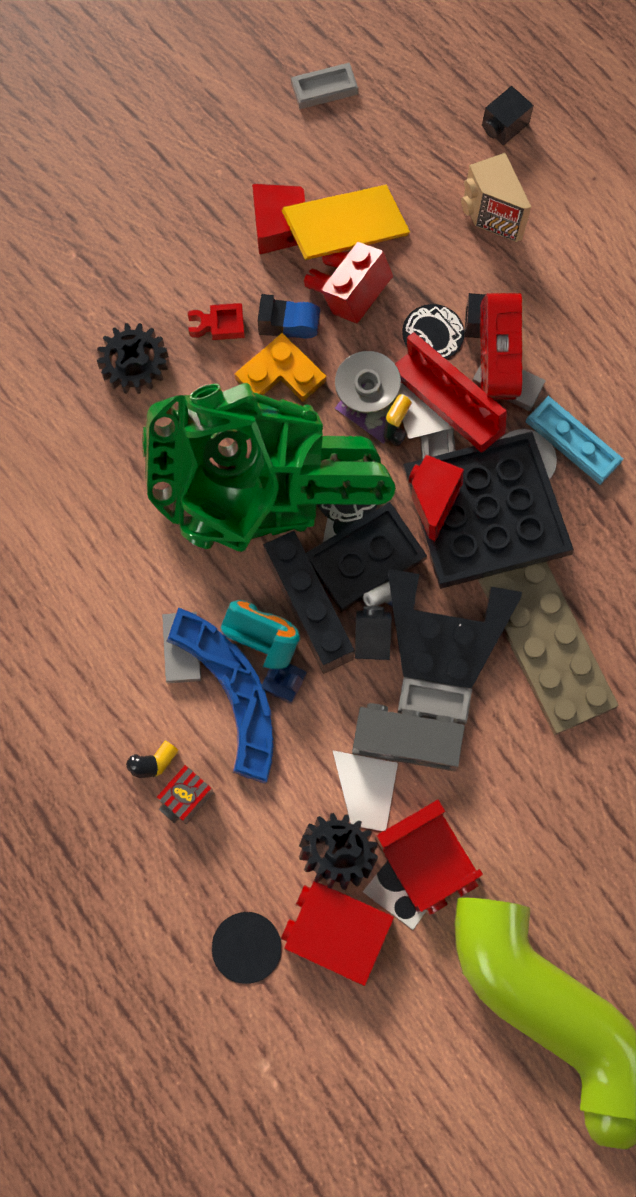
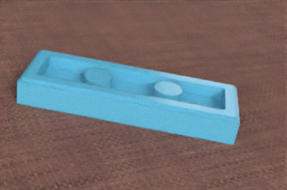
(574, 440)

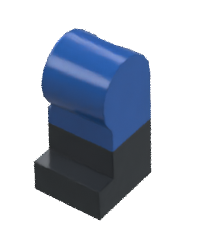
(287, 317)

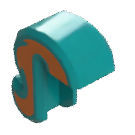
(261, 632)

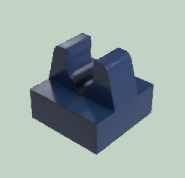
(284, 682)

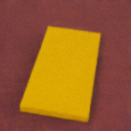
(345, 219)

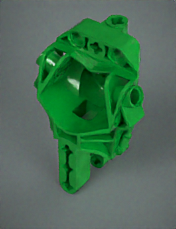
(272, 488)

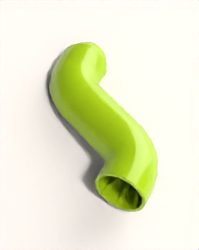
(552, 1012)

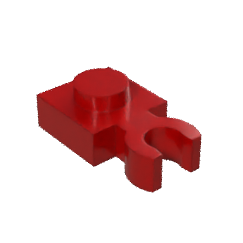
(223, 322)

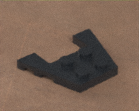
(441, 645)

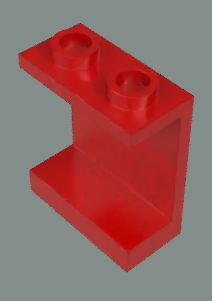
(428, 858)
(337, 932)

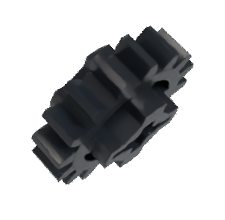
(127, 347)
(338, 851)

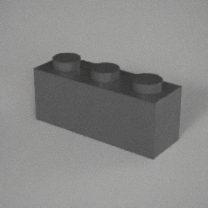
(408, 737)

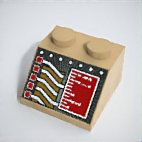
(496, 198)

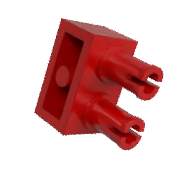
(355, 283)

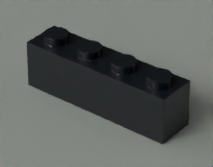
(308, 602)

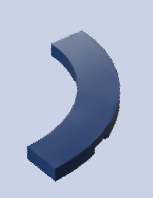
(240, 685)

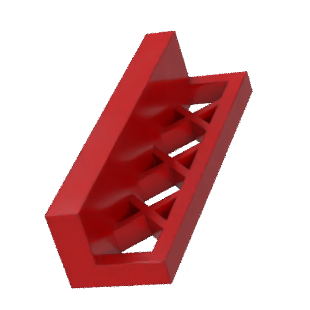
(451, 394)

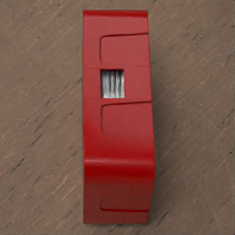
(501, 345)

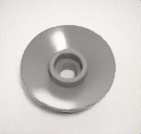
(367, 368)

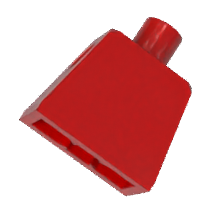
(271, 225)

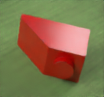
(434, 492)

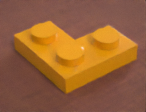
(282, 362)

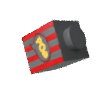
(184, 796)

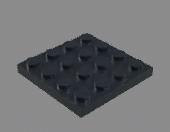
(500, 516)

